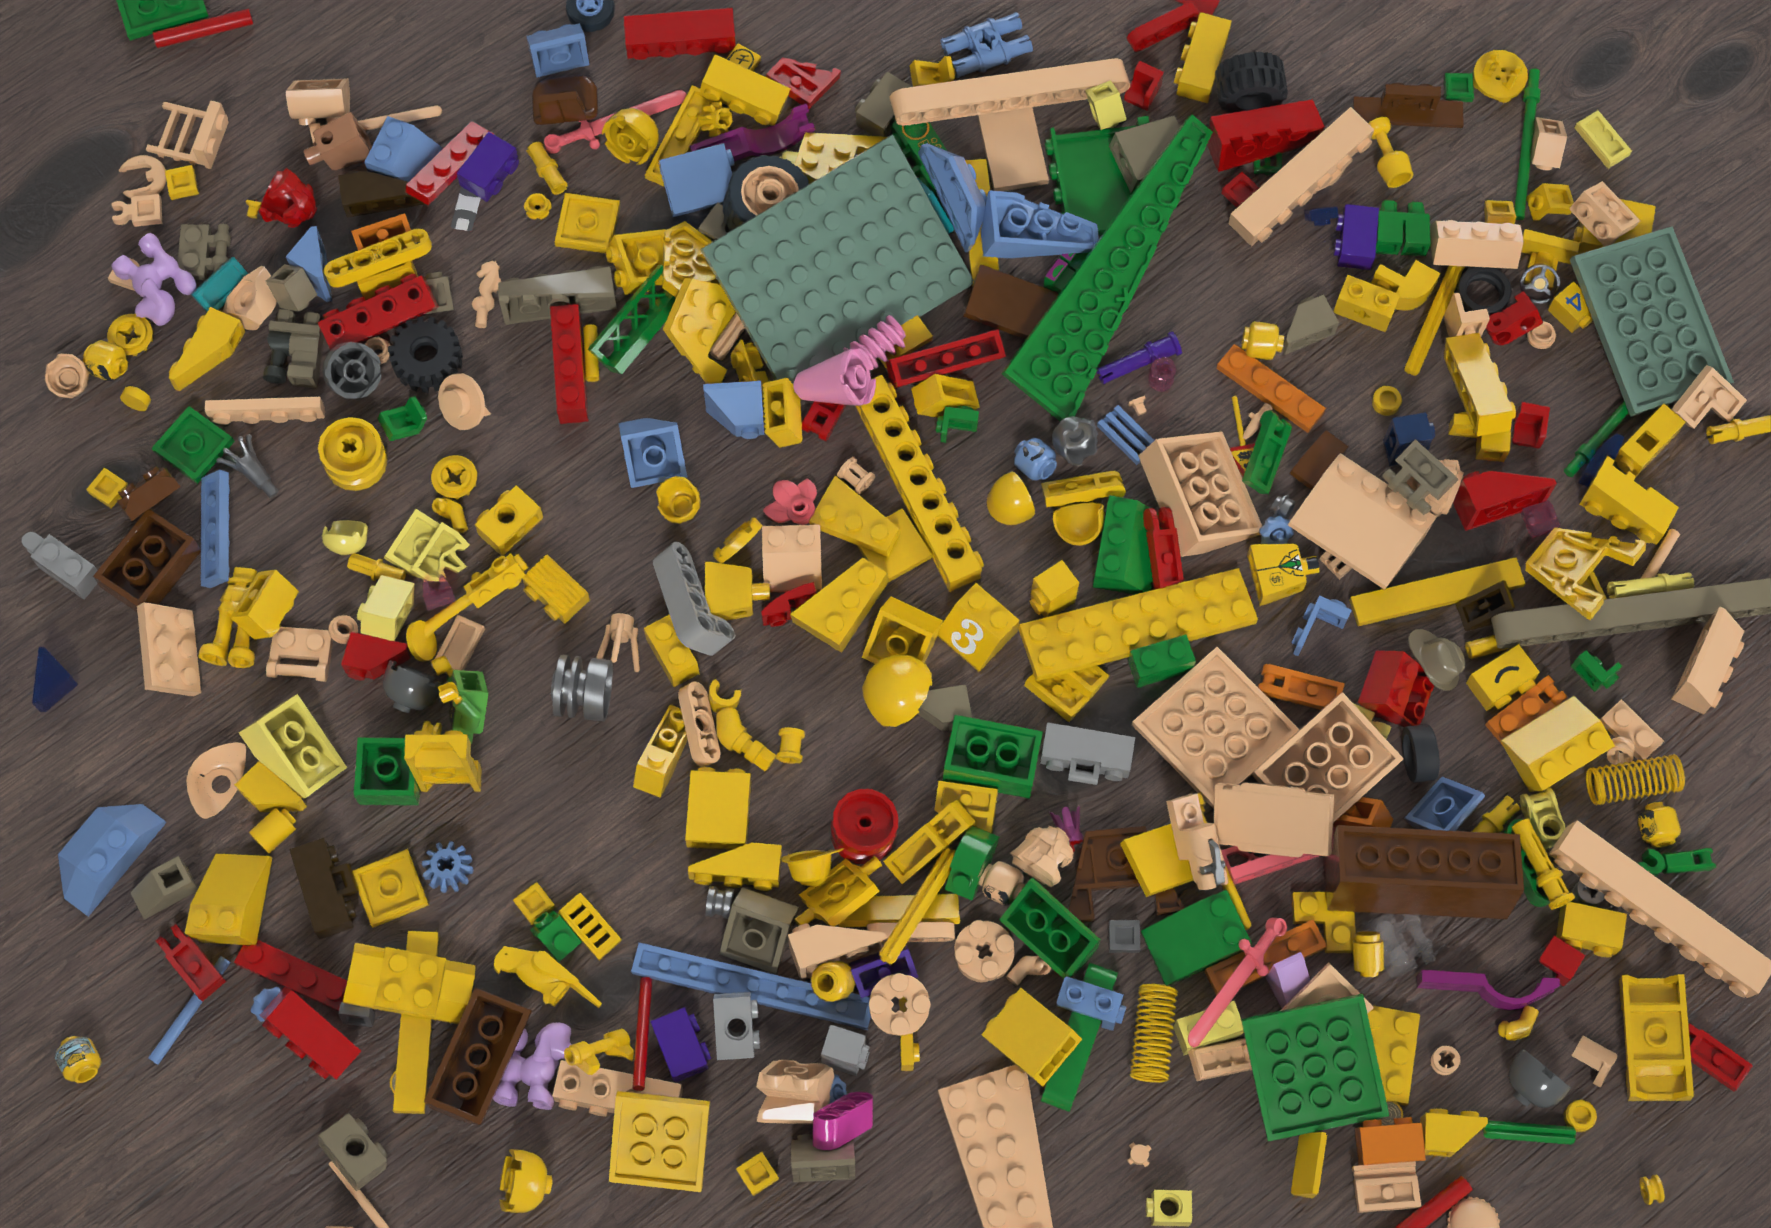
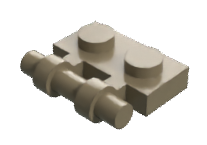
(195, 246)
(1426, 470)

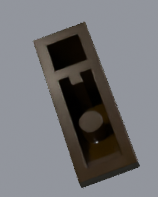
(373, 193)

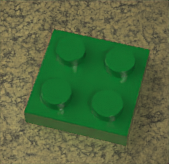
(192, 444)

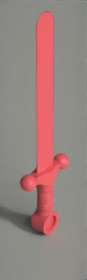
(589, 130)
(1253, 959)

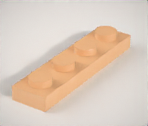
(273, 409)

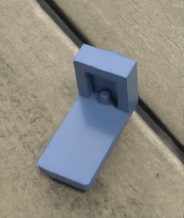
(1328, 610)
(1092, 1002)

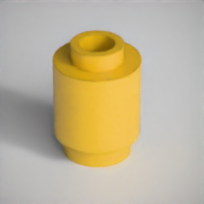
(1368, 953)

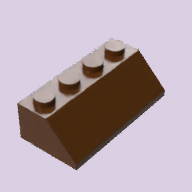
(477, 1057)

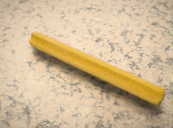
(1433, 320)
(917, 907)

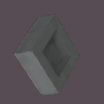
(1124, 936)
(356, 1015)

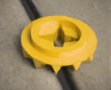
(125, 325)
(456, 465)

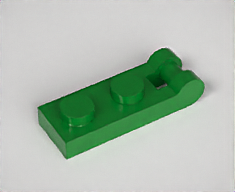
(1267, 452)

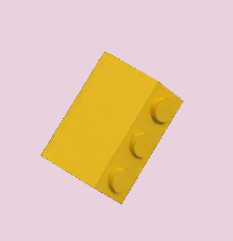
(1556, 744)

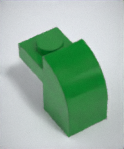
(970, 860)

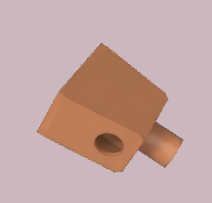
(340, 143)

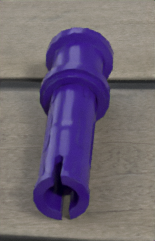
(1161, 348)

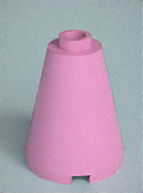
(838, 380)

